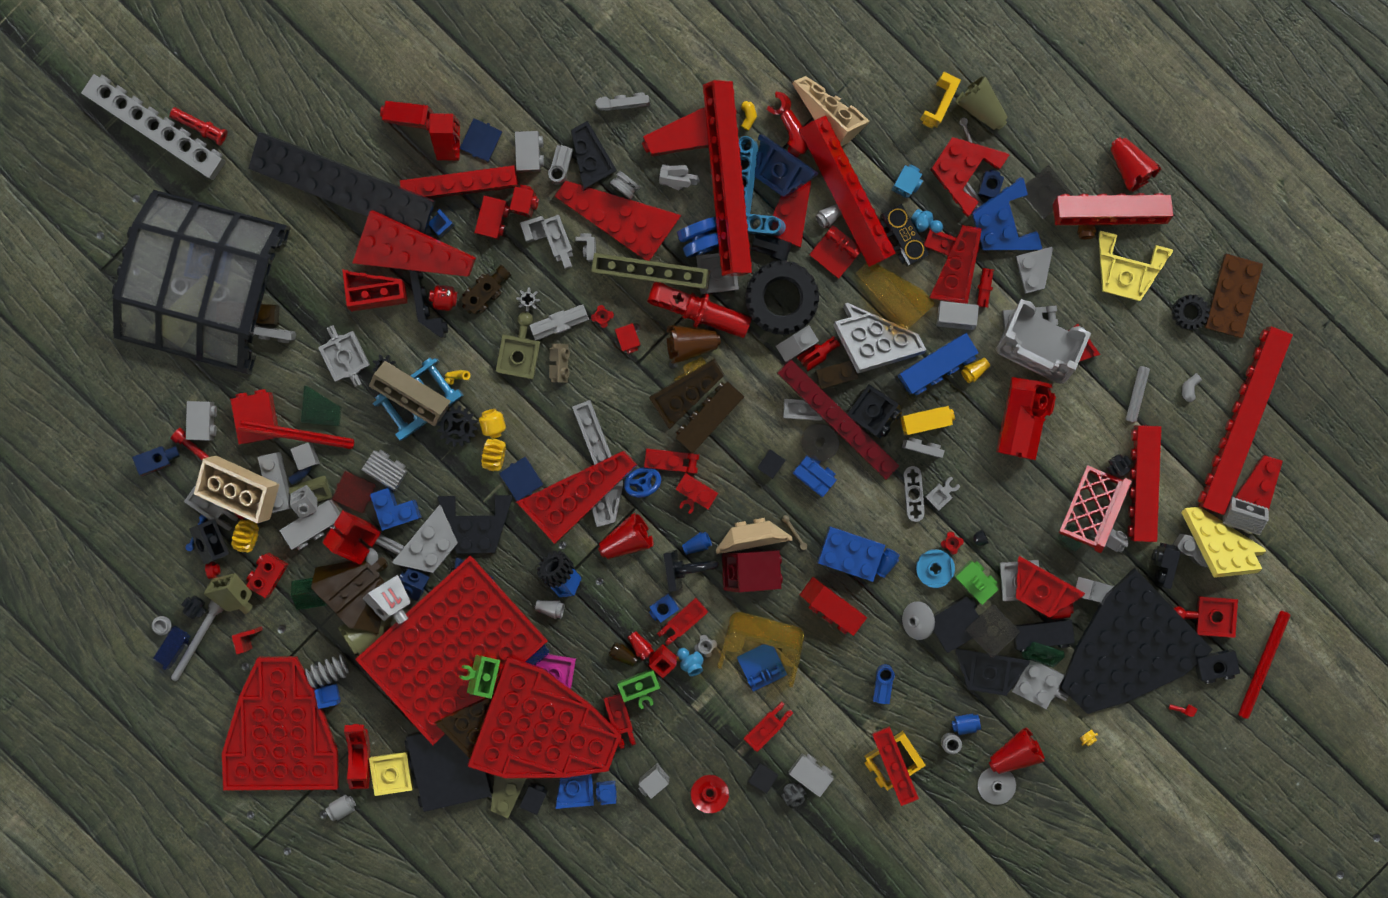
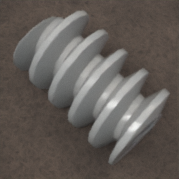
(328, 672)

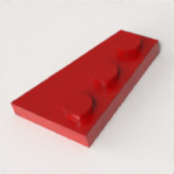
(1261, 482)

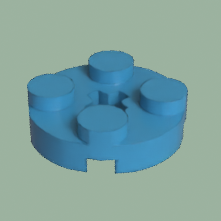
(927, 576)

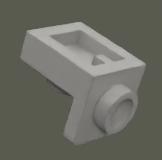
(590, 248)

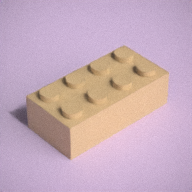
(236, 489)

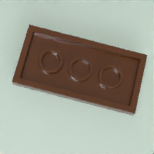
(1233, 295)

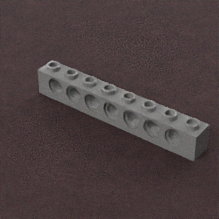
(95, 91)

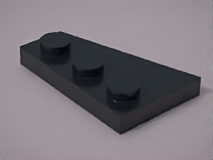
(591, 156)

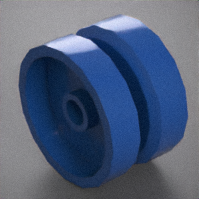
(700, 237)

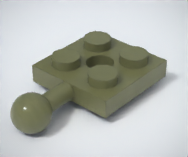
(512, 344)

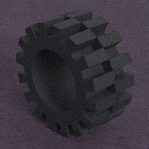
(1201, 307)
(555, 569)

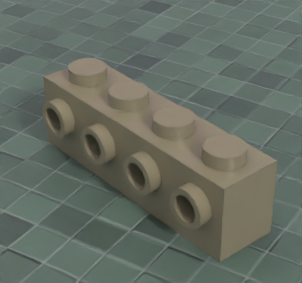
(408, 391)

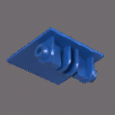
(761, 666)

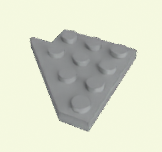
(874, 340)

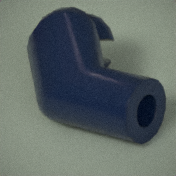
(299, 475)

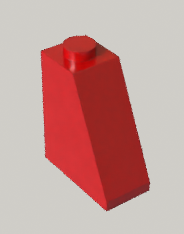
(405, 114)

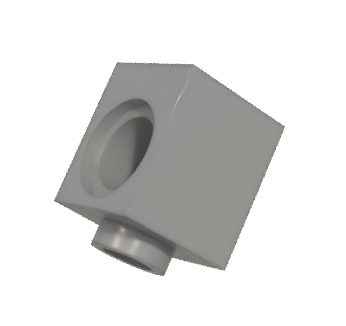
(303, 502)

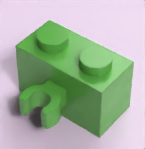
(976, 581)
(481, 676)
(639, 686)

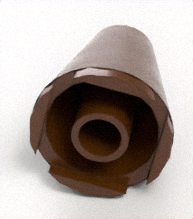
(690, 342)

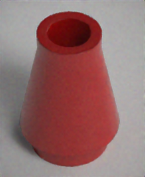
(641, 647)

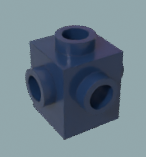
(414, 583)

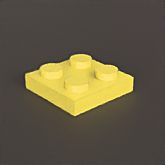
(391, 773)

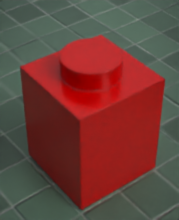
(628, 338)
(662, 661)

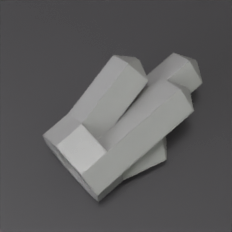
(677, 177)

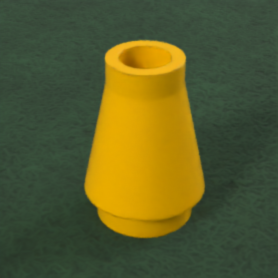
(974, 370)

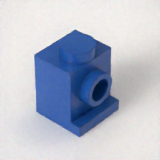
(606, 792)

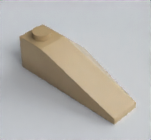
(844, 120)

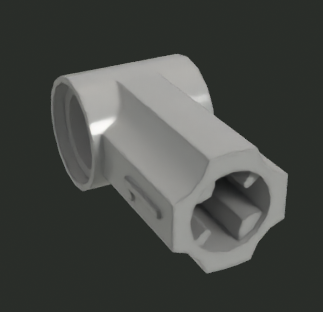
(560, 163)

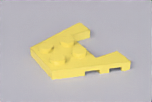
(1126, 276)

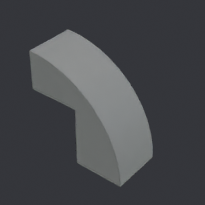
(1093, 589)

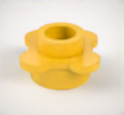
(1089, 738)

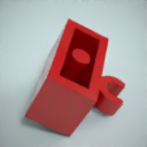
(696, 492)

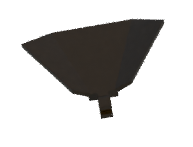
(343, 591)

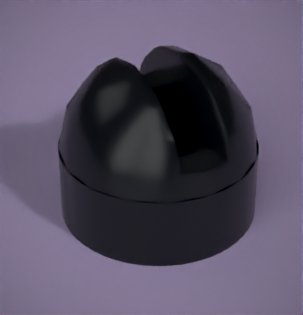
(980, 538)

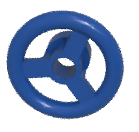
(642, 484)

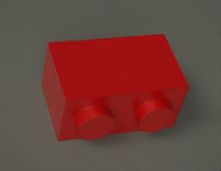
(492, 217)

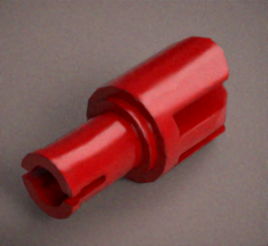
(817, 353)

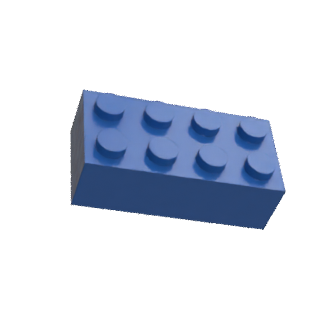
(937, 364)

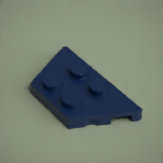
(780, 168)

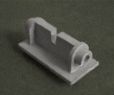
(1116, 541)

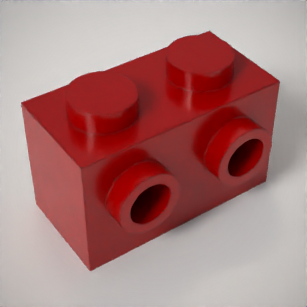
(524, 201)
(266, 574)

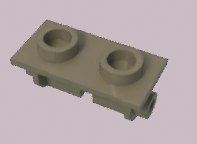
(560, 371)

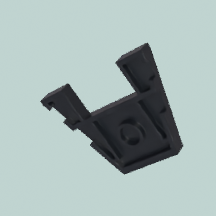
(480, 532)

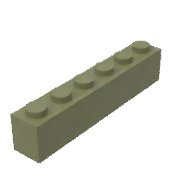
(651, 271)

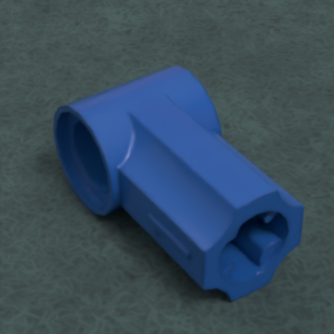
(883, 685)

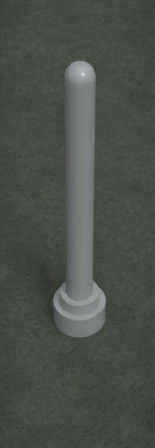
(214, 610)

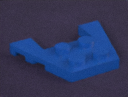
(999, 225)

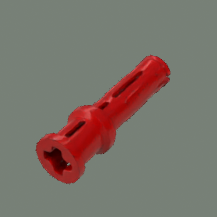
(205, 129)

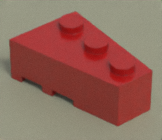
(445, 136)
(372, 291)
(833, 607)

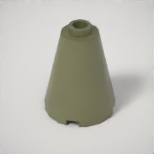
(983, 103)
(360, 640)

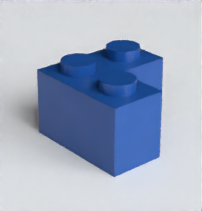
(390, 513)

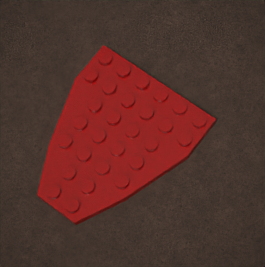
(541, 729)
(279, 733)

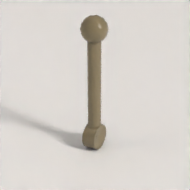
(803, 545)

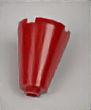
(1133, 164)
(626, 538)
(1017, 753)

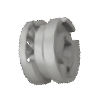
(625, 185)

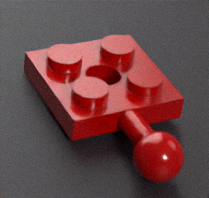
(1205, 608)

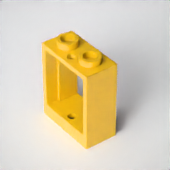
(927, 420)
(882, 782)

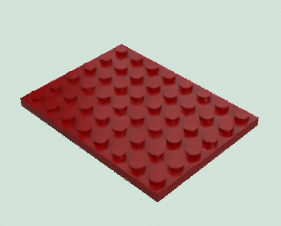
(446, 629)

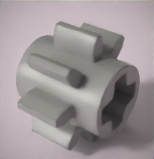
(525, 295)

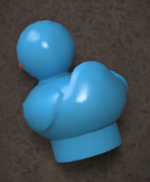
(924, 219)
(690, 663)

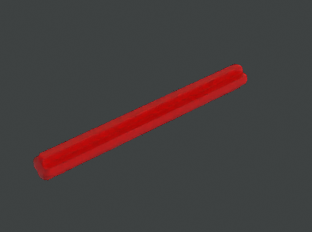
(296, 434)
(1264, 664)

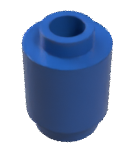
(966, 724)

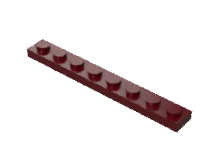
(837, 419)

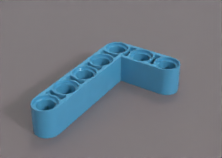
(749, 175)

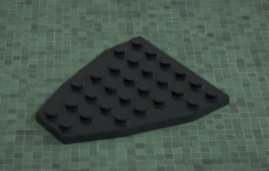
(1130, 647)

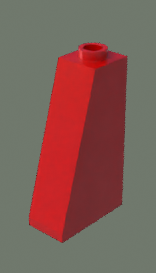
(679, 136)

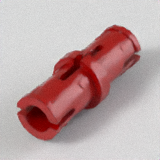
(985, 287)

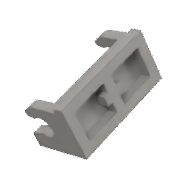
(957, 315)

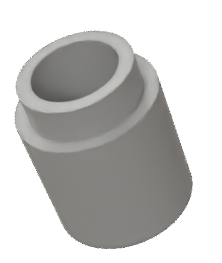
(955, 747)
(341, 807)

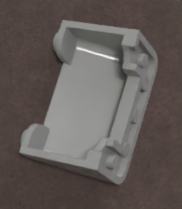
(1042, 344)

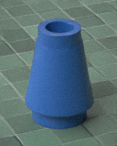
(698, 543)
(887, 562)

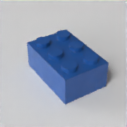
(851, 553)

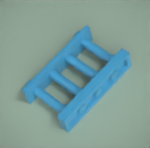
(404, 429)

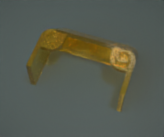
(764, 631)

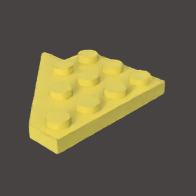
(1222, 547)

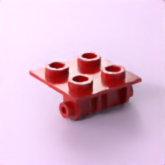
(835, 251)

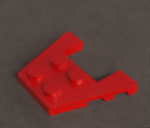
(959, 163)

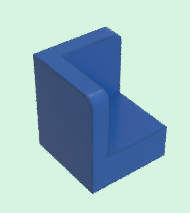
(441, 224)
(569, 587)
(327, 696)

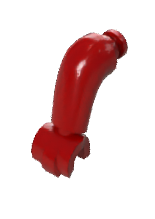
(796, 142)

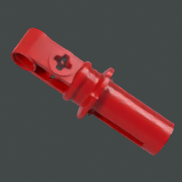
(699, 309)

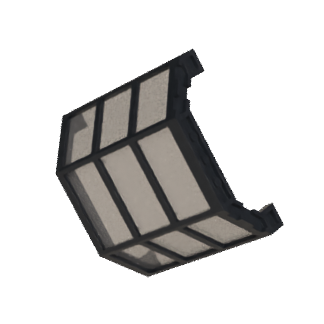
(194, 280)

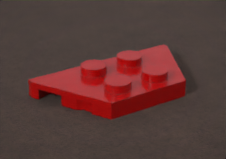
(1043, 590)

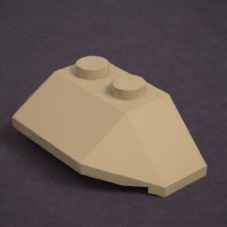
(752, 535)

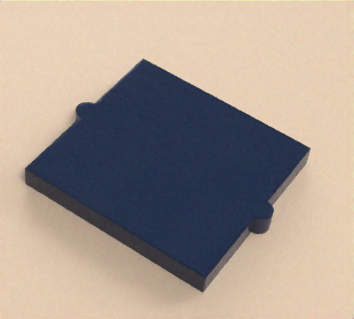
(481, 140)
(521, 478)

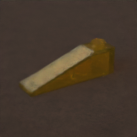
(900, 297)

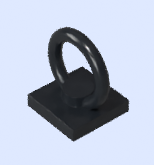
(677, 569)

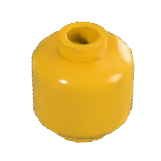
(492, 423)

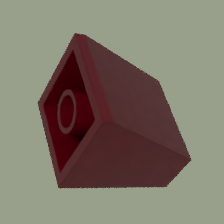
(751, 570)

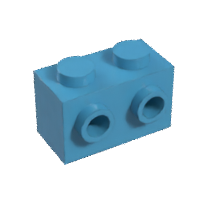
(907, 181)

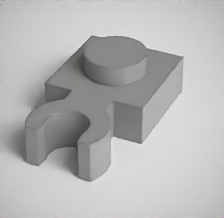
(940, 495)

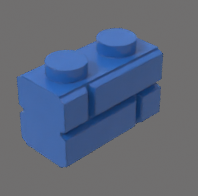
(814, 475)

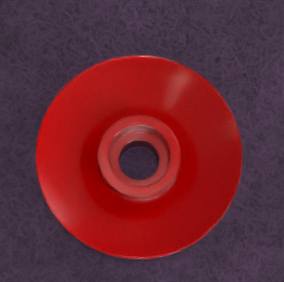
(707, 803)

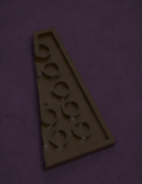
(465, 724)

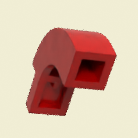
(358, 756)

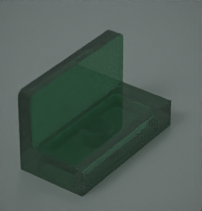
(304, 596)

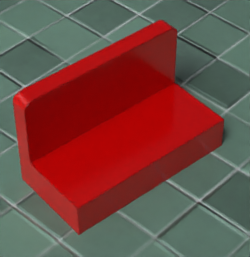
(242, 640)

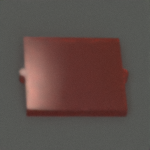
(353, 491)

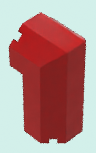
(1024, 417)

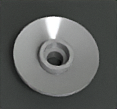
(924, 620)
(987, 782)

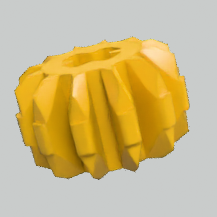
(493, 454)
(245, 536)

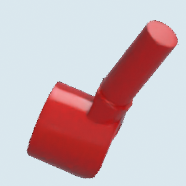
(1190, 710)

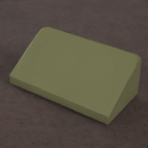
(318, 486)

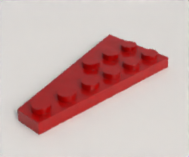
(627, 221)
(402, 247)
(569, 500)

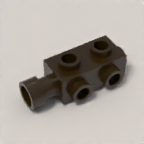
(482, 295)

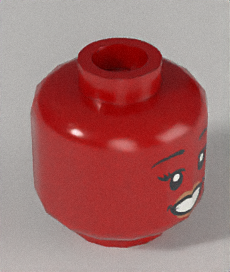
(443, 297)

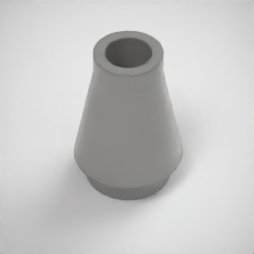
(827, 216)
(553, 609)

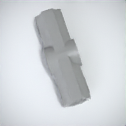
(559, 322)

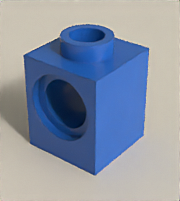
(669, 601)

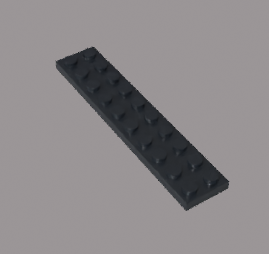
(339, 182)

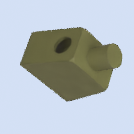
(229, 593)

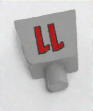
(389, 600)

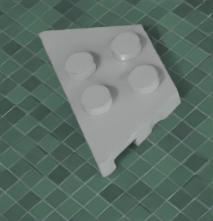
(429, 544)

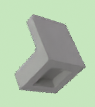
(533, 229)
(305, 456)

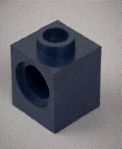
(984, 191)

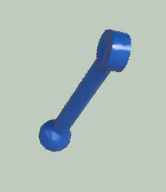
(189, 547)

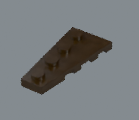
(680, 396)

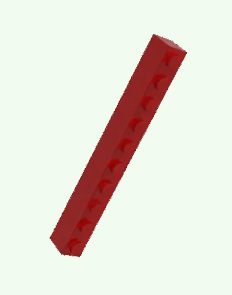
(727, 178)
(1245, 420)

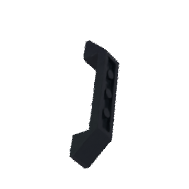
(436, 325)

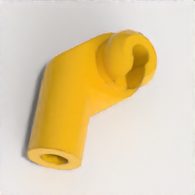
(750, 113)
(458, 374)

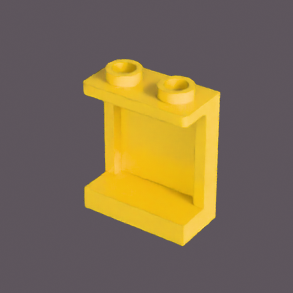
(946, 82)

